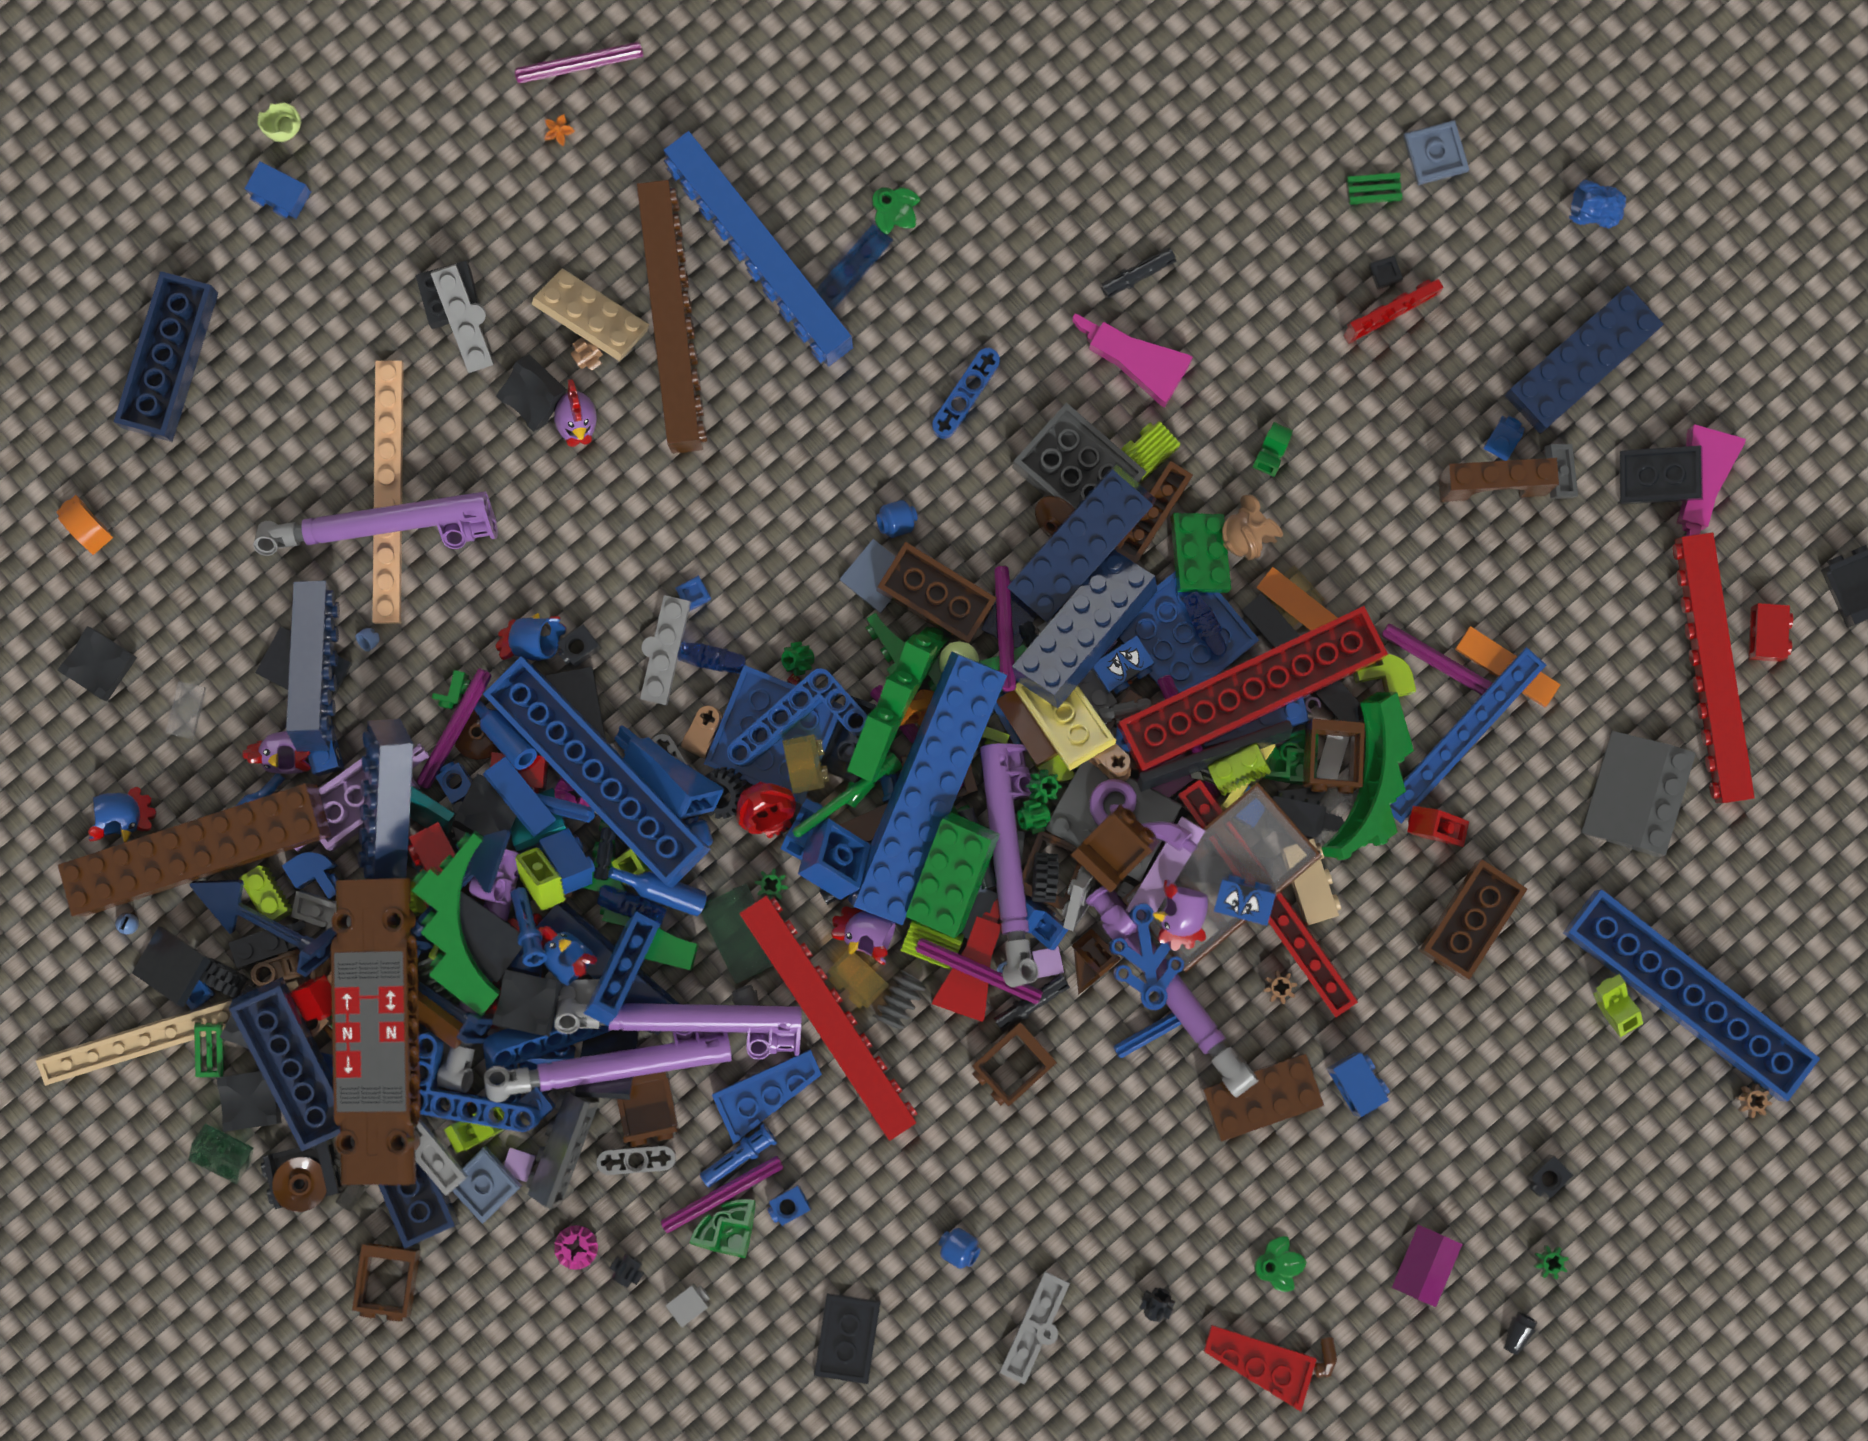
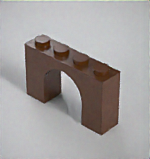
(1530, 476)

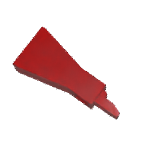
(962, 991)

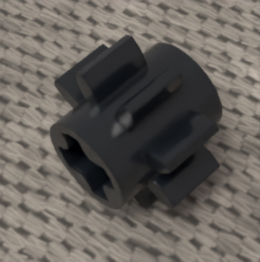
(626, 1270)
(1157, 1304)

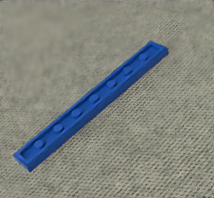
(1467, 732)

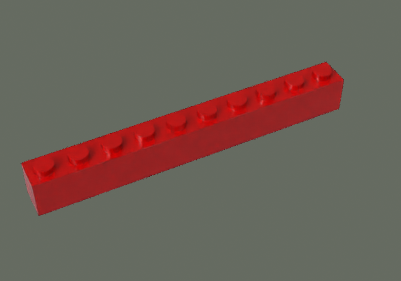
(1713, 668)
(1284, 919)
(828, 1017)

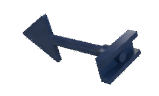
(483, 865)
(224, 902)
(474, 1027)

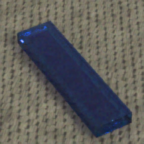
(853, 266)

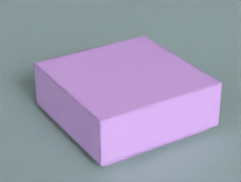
(1048, 962)
(519, 1163)

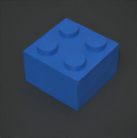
(834, 859)
(1358, 1083)

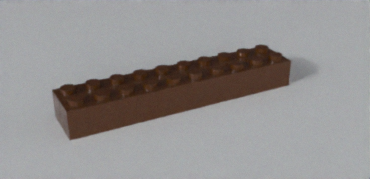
(670, 316)
(194, 850)

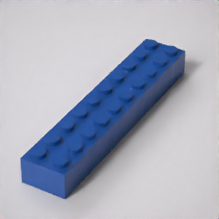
(758, 249)
(596, 772)
(927, 785)
(1691, 995)

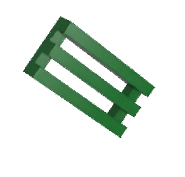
(1371, 188)
(209, 1027)

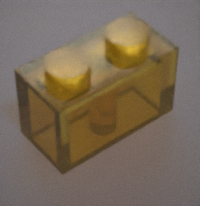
(805, 763)
(858, 979)

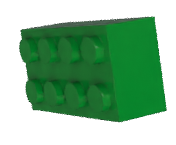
(952, 875)

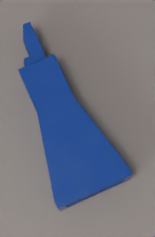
(674, 782)

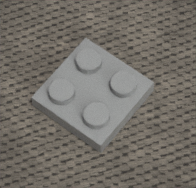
(1079, 891)

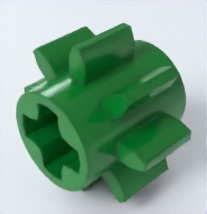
(797, 658)
(1050, 782)
(1033, 816)
(773, 877)
(1556, 1258)

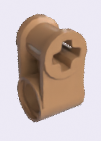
(700, 734)
(1109, 758)
(283, 966)

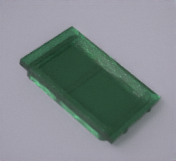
(732, 936)

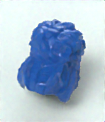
(1597, 204)

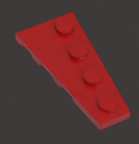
(1389, 312)
(1265, 1364)

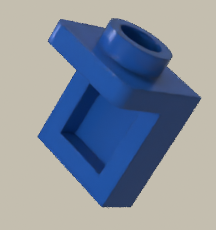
(1505, 437)

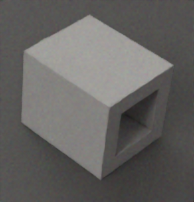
(688, 1304)

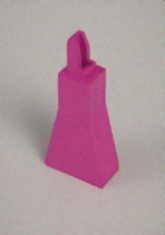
(1147, 364)
(1719, 456)

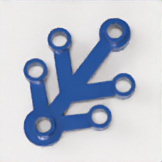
(1147, 962)

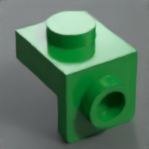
(457, 689)

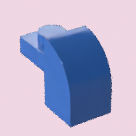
(796, 845)
(310, 867)
(1044, 924)

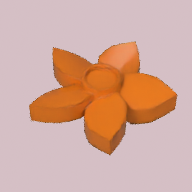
(558, 129)

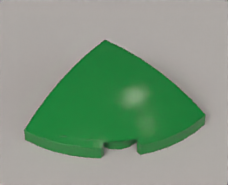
(1288, 760)
(728, 1229)

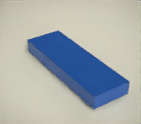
(519, 796)

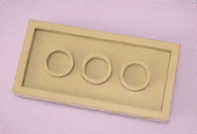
(590, 314)

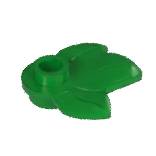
(898, 211)
(1284, 1264)

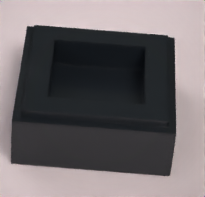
(1385, 272)

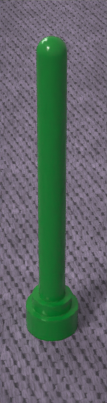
(890, 766)

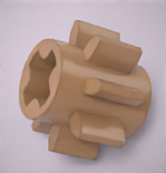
(586, 354)
(1283, 980)
(1745, 1100)

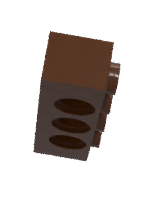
(1167, 492)

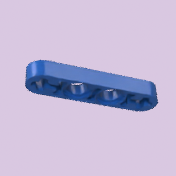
(962, 391)

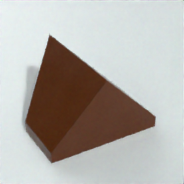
(1092, 959)

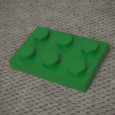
(1200, 553)

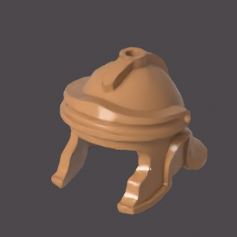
(1249, 529)

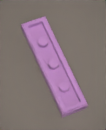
(1166, 867)

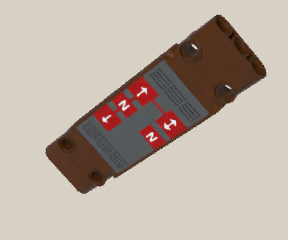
(375, 1032)

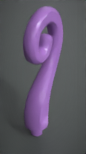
(1169, 832)

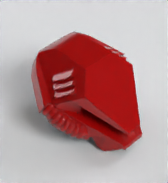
(765, 809)

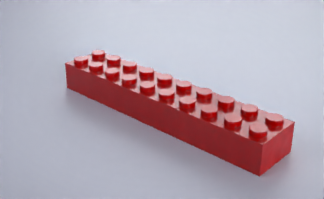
(1252, 689)

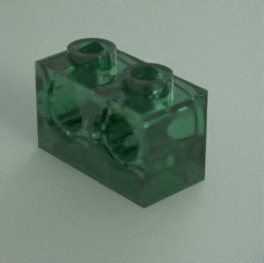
(220, 1153)

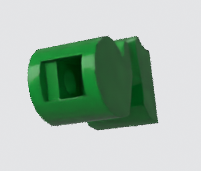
(1273, 449)

